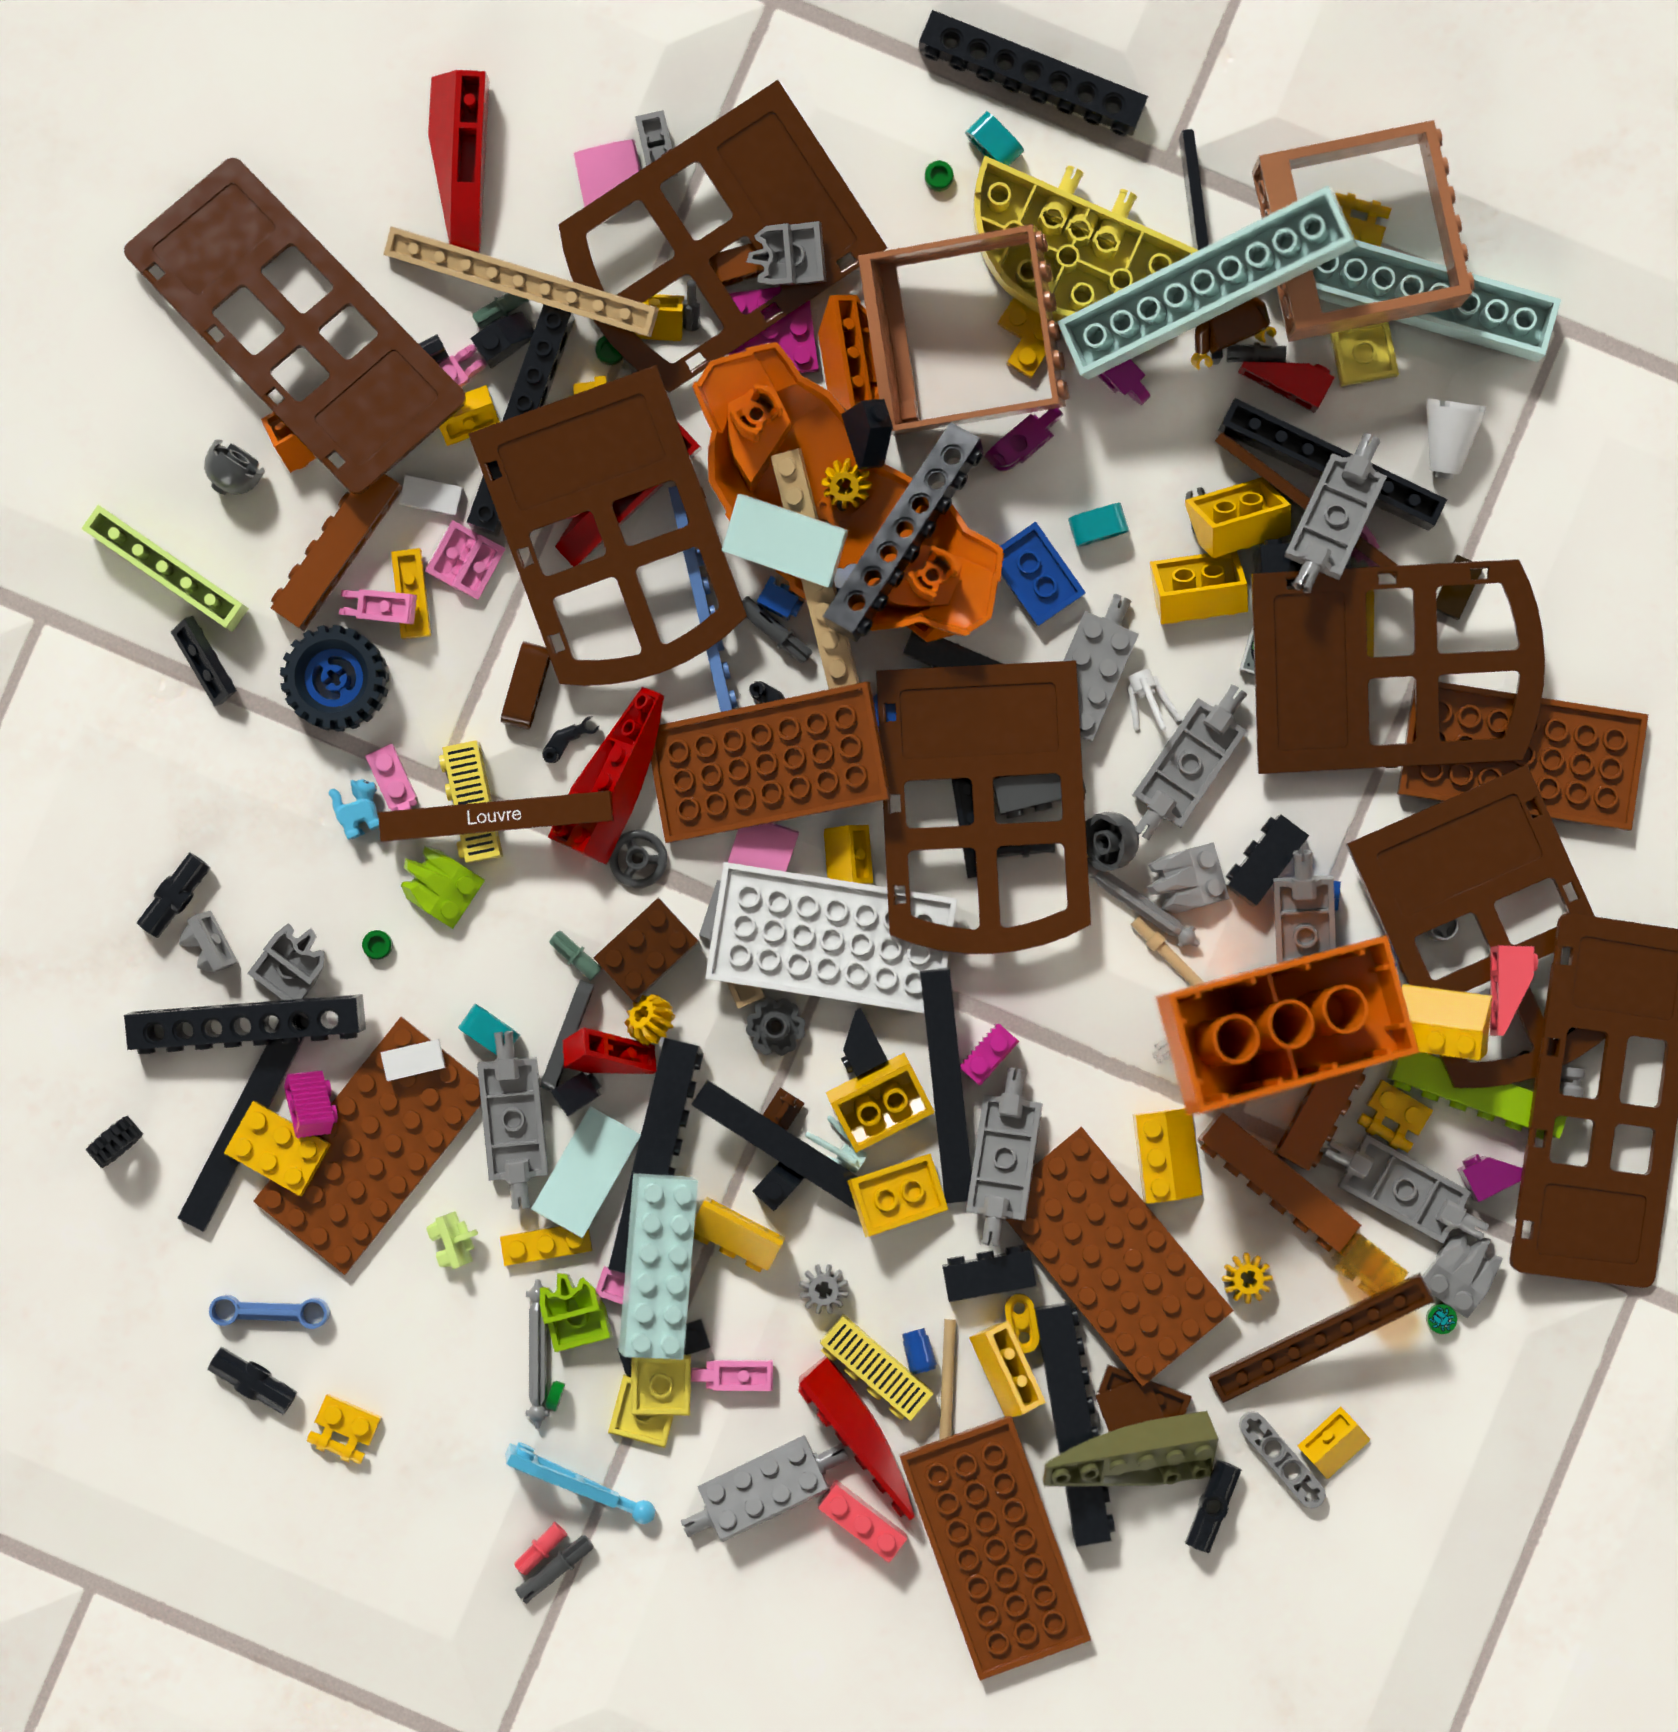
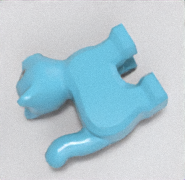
(357, 812)

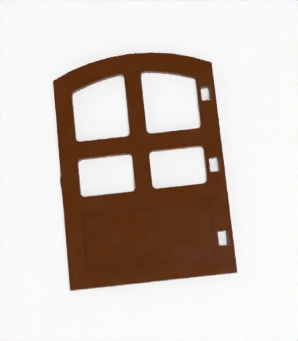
(767, 175)
(583, 459)
(1317, 669)
(978, 728)
(1460, 863)

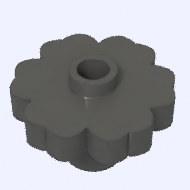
(764, 1037)

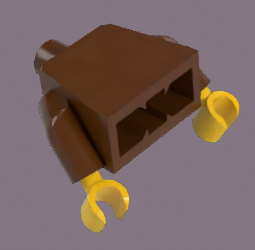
(1231, 328)

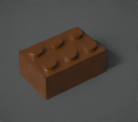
(646, 949)

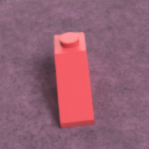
(1509, 979)

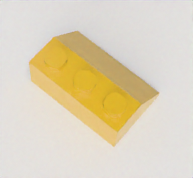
(1239, 517)
(1199, 587)
(1449, 1021)
(880, 1102)
(1167, 1155)
(736, 1235)

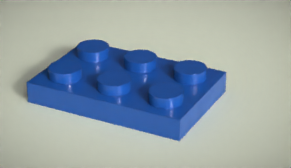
(1038, 575)

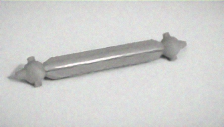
(1143, 906)
(537, 1358)

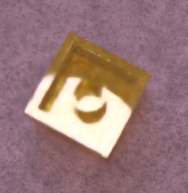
(1368, 1265)

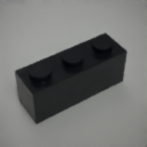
(1265, 859)
(988, 1273)

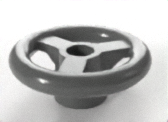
(660, 859)

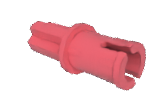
(540, 1548)

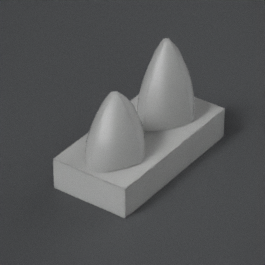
(206, 933)

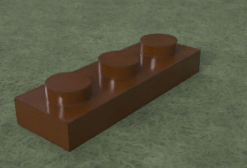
(1170, 1400)

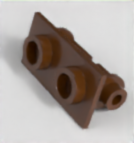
(783, 1108)

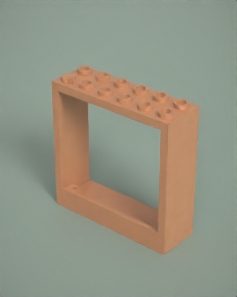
(1299, 295)
(889, 331)

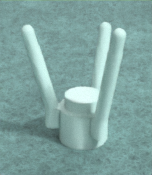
(846, 1156)

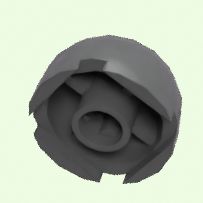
(231, 469)
(1110, 841)

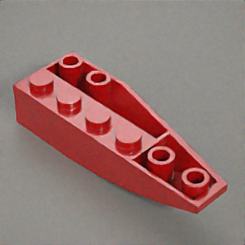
(459, 150)
(582, 532)
(619, 768)
(855, 1427)

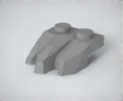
(790, 254)
(1189, 879)
(288, 964)
(1462, 1273)

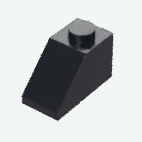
(503, 338)
(868, 432)
(862, 1046)
(577, 1092)
(777, 1185)

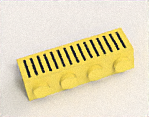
(466, 786)
(876, 1367)

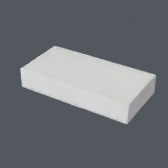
(431, 495)
(413, 1060)

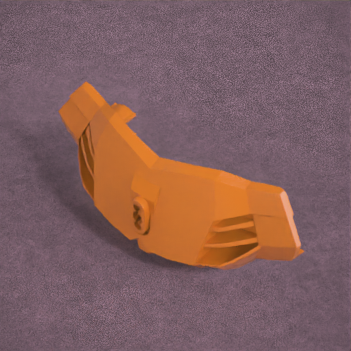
(765, 408)

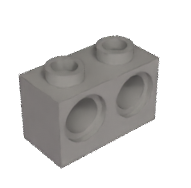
(653, 135)

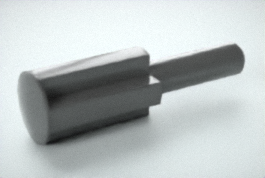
(691, 308)

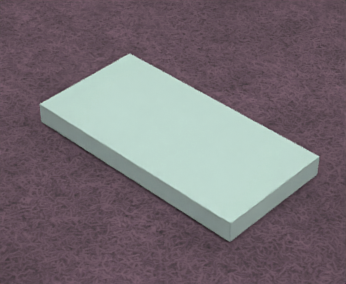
(784, 540)
(586, 1172)

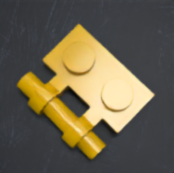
(1363, 230)
(1399, 1108)
(347, 1420)

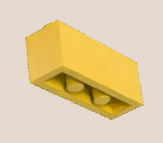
(1007, 1369)

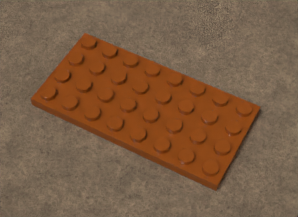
(1578, 755)
(769, 763)
(378, 1151)
(1116, 1259)
(995, 1547)

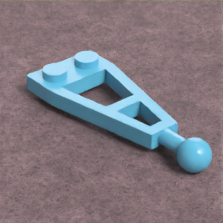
(523, 1459)

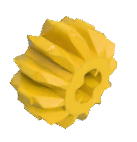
(837, 476)
(649, 1019)
(1237, 1282)

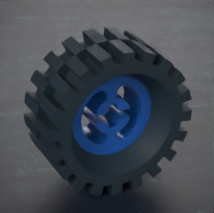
(317, 653)

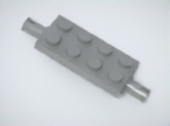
(1336, 514)
(1100, 653)
(1189, 762)
(1303, 911)
(512, 1119)
(1004, 1157)
(1405, 1189)
(763, 1488)

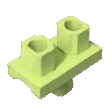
(455, 1239)

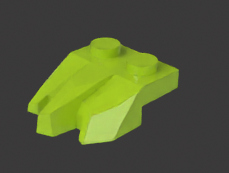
(441, 886)
(574, 1314)

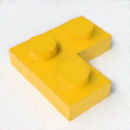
(1026, 326)

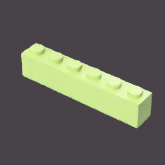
(165, 568)

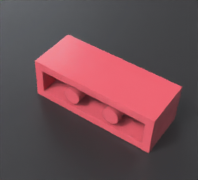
(862, 1521)

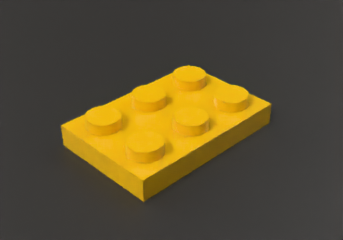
(271, 1148)
(897, 1195)

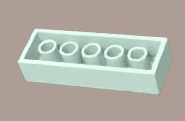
(658, 1266)

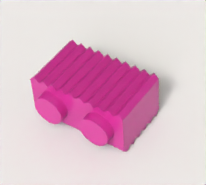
(988, 1054)
(310, 1103)

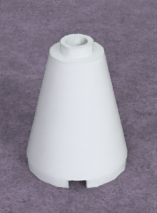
(1451, 434)

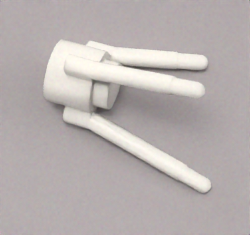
(1143, 685)

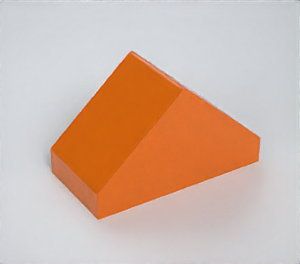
(1286, 1024)

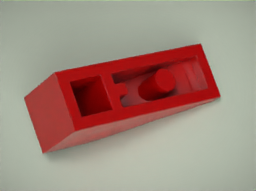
(1294, 381)
(607, 1053)

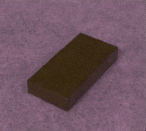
(1453, 598)

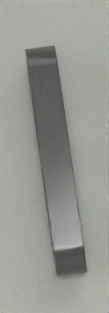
(570, 1025)

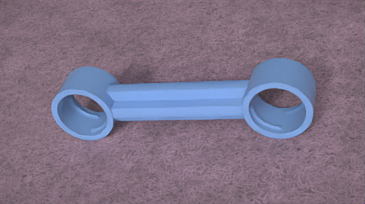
(268, 1311)

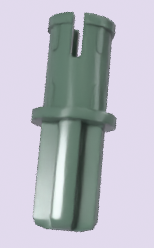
(497, 309)
(575, 955)

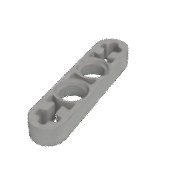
(1283, 1458)

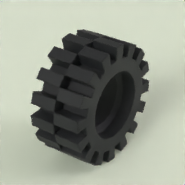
(114, 1141)

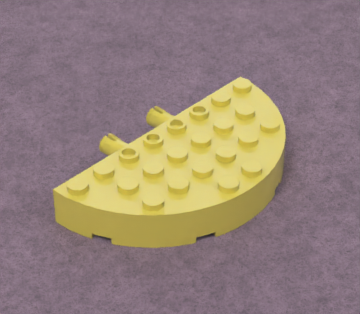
(1088, 246)

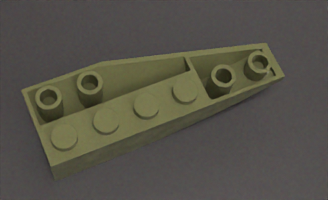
(1140, 1454)

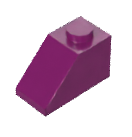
(1487, 1176)

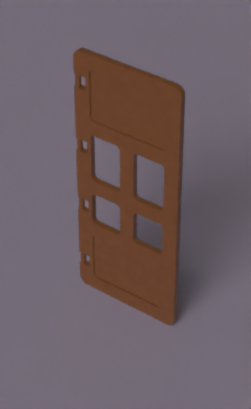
(371, 404)
(1590, 1217)

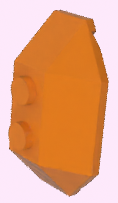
(847, 351)

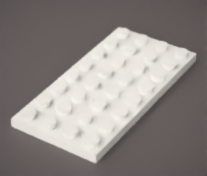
(820, 937)

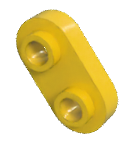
(1023, 1321)

